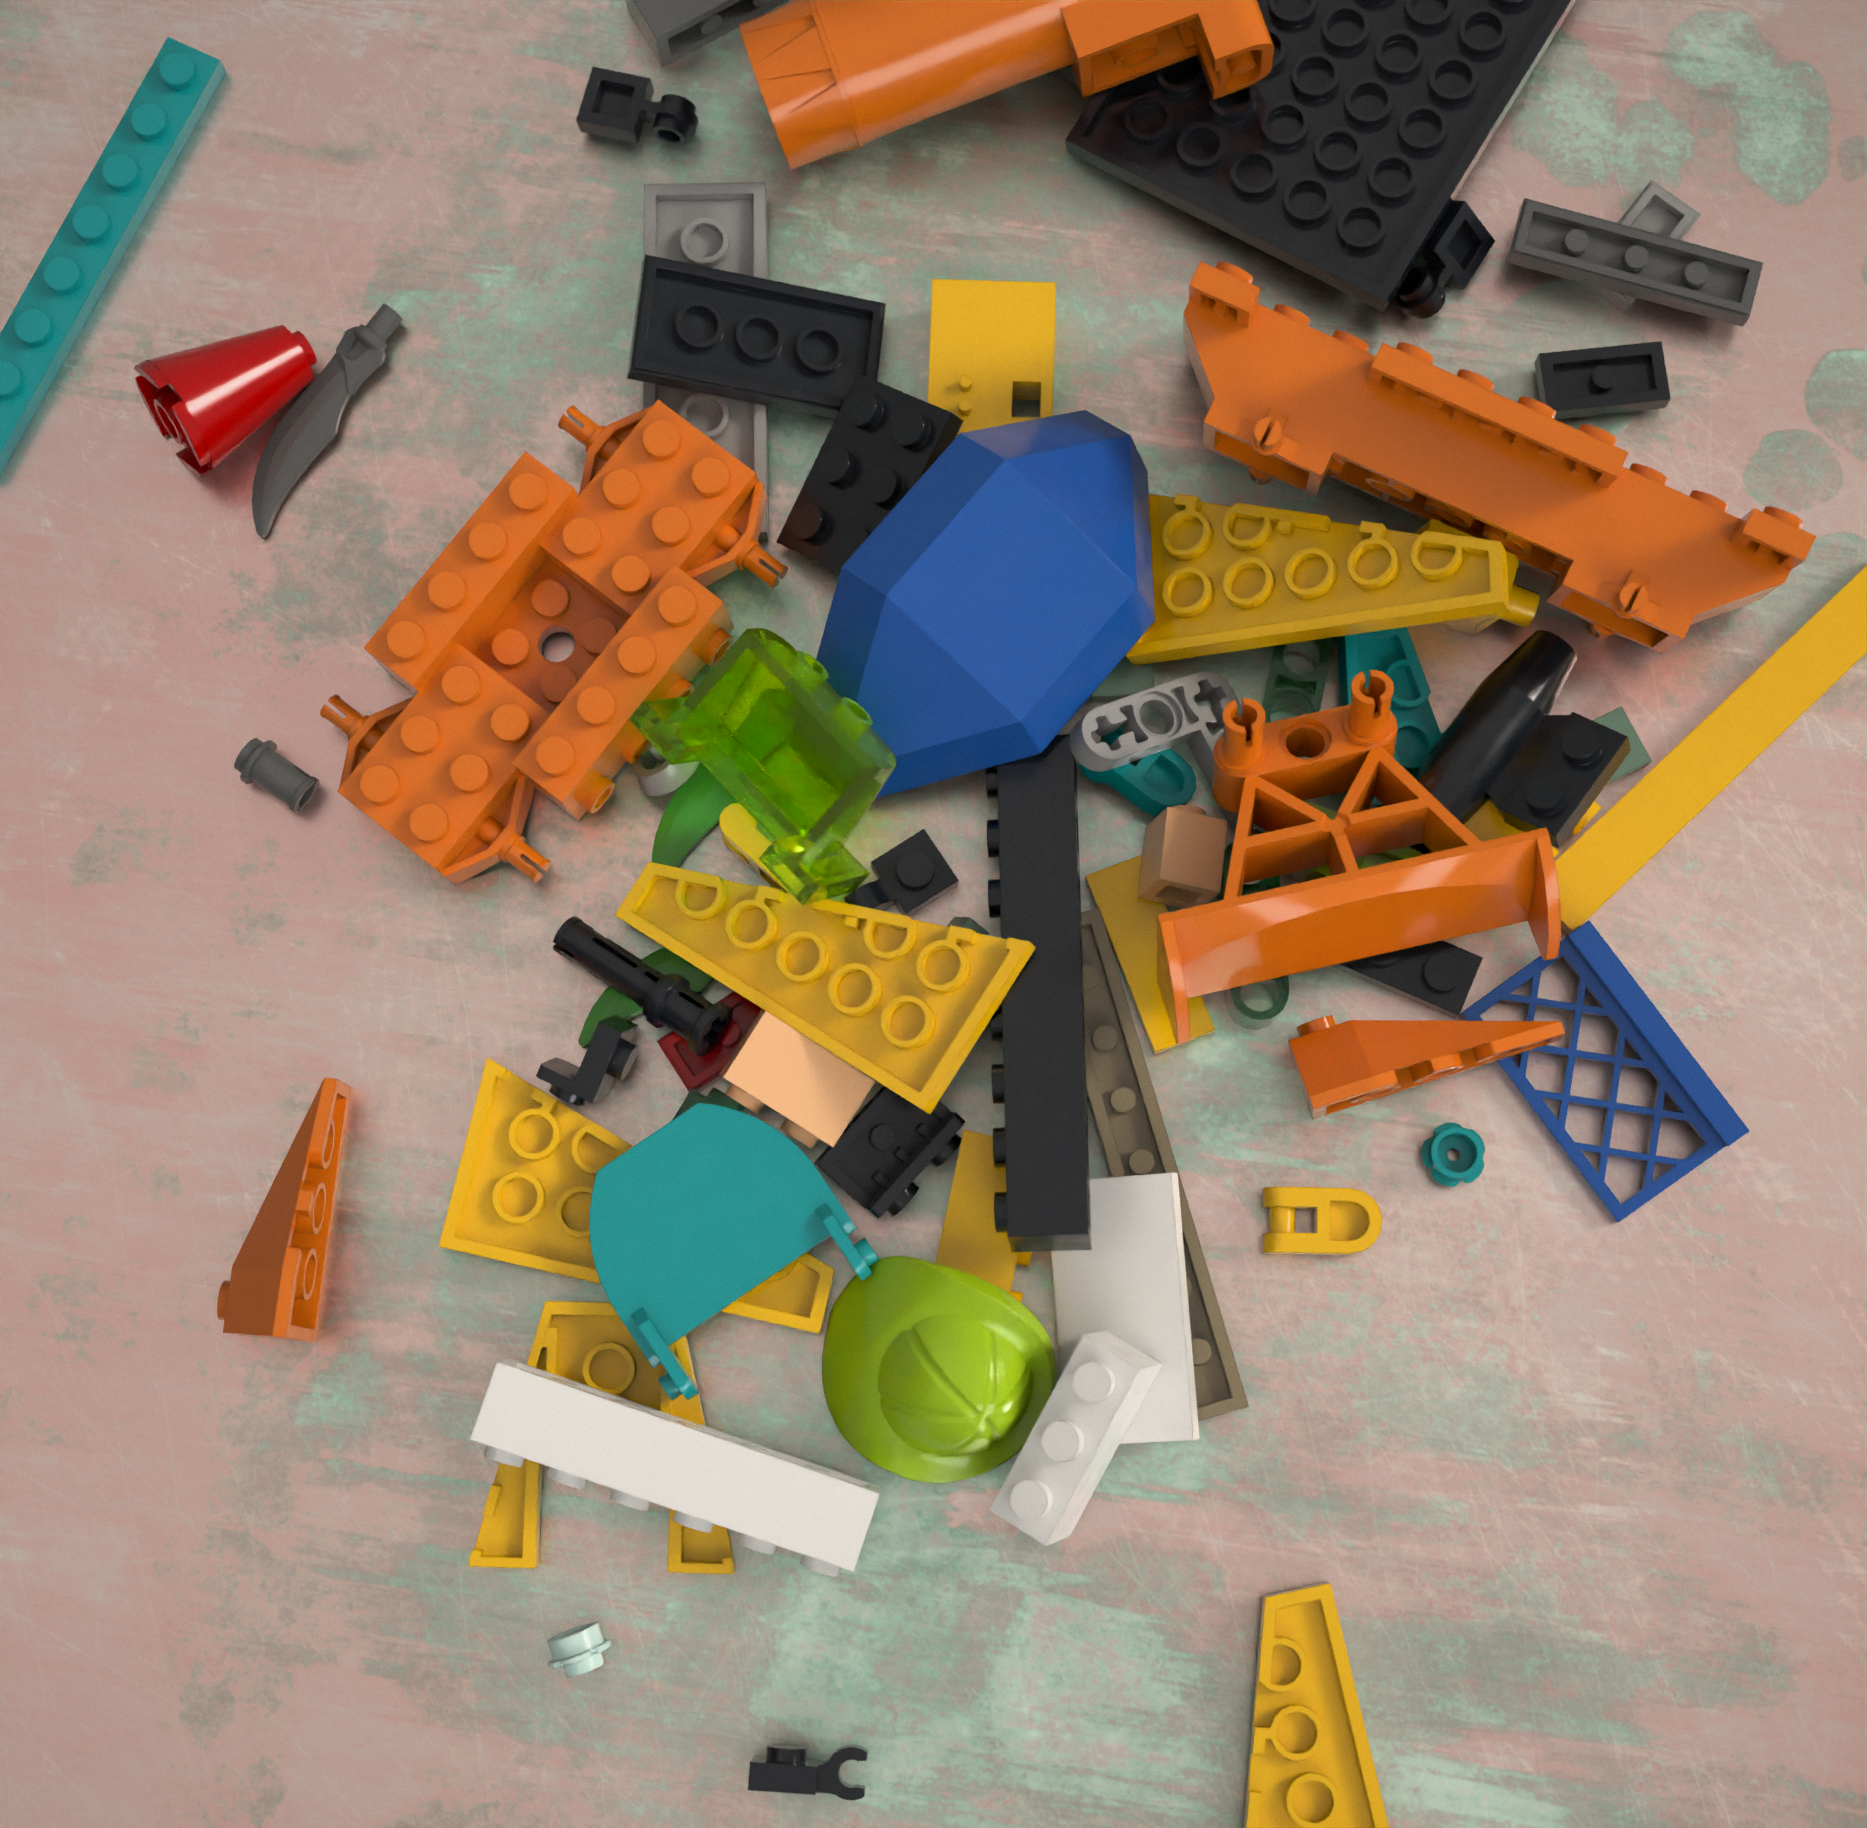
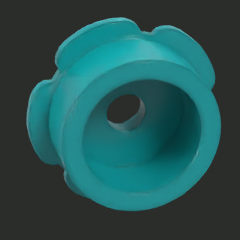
(1470, 1149)

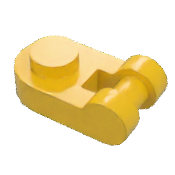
(745, 841)
(1343, 1221)

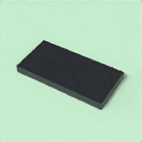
(751, 337)

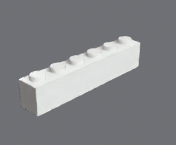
(675, 1465)

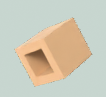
(1182, 857)

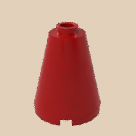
(223, 391)

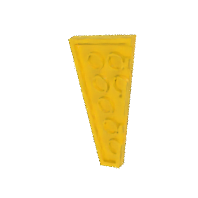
(1292, 576)
(530, 1189)
(1307, 1724)

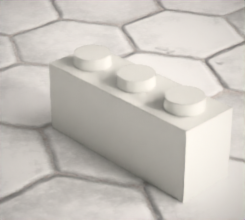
(1075, 1437)

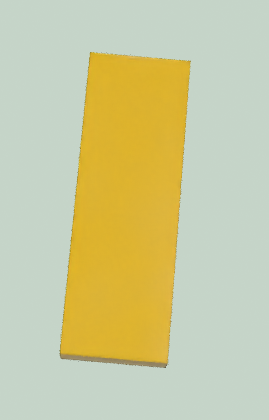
(1133, 939)

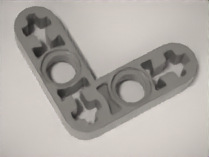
(1183, 721)

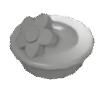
(657, 775)

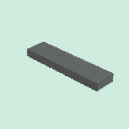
(1634, 262)

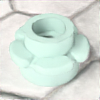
(578, 1649)

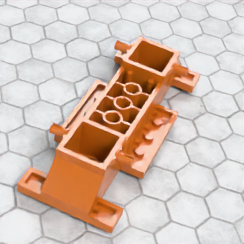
(1455, 452)

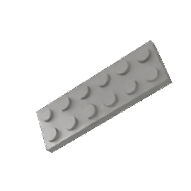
(726, 231)

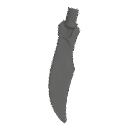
(317, 415)

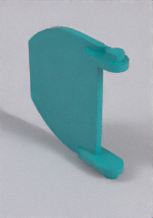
(702, 1222)

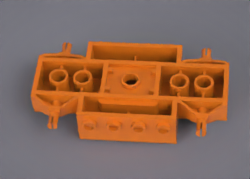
(613, 568)

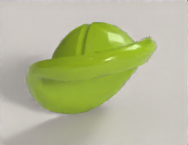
(934, 1370)

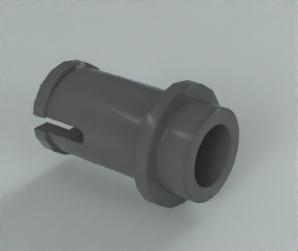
(275, 774)

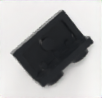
(888, 1150)

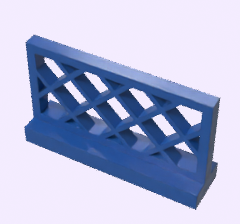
(1653, 1043)

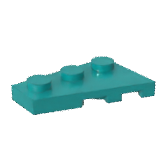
(1395, 656)

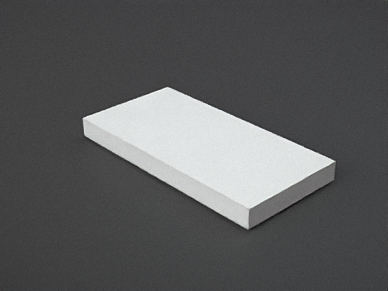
(1136, 1291)

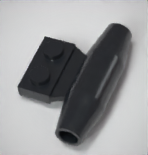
(1516, 754)

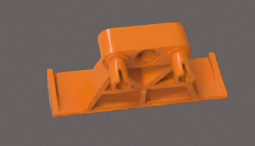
(1354, 911)

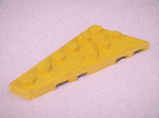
(855, 979)

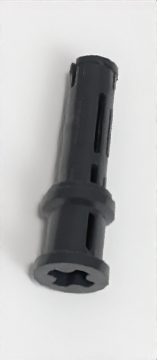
(663, 997)

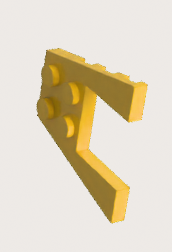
(596, 1349)

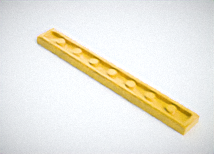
(1713, 754)

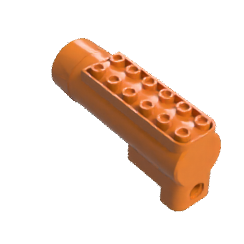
(871, 67)

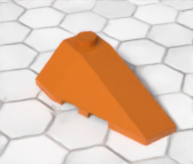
(1378, 1058)
(284, 1258)

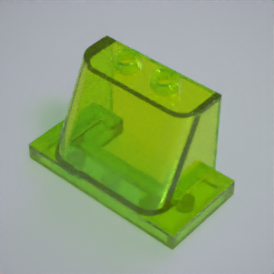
(784, 752)

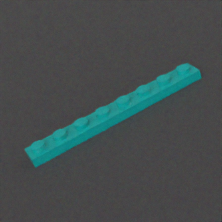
(99, 231)

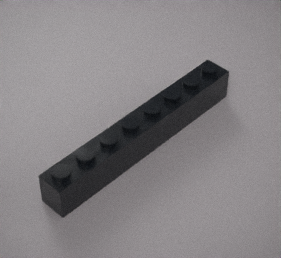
(1044, 1009)

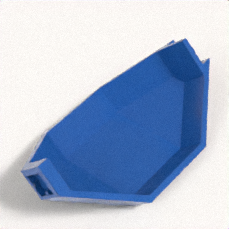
(995, 595)

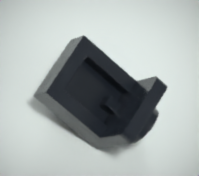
(606, 1059)

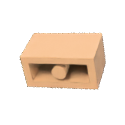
(795, 1079)

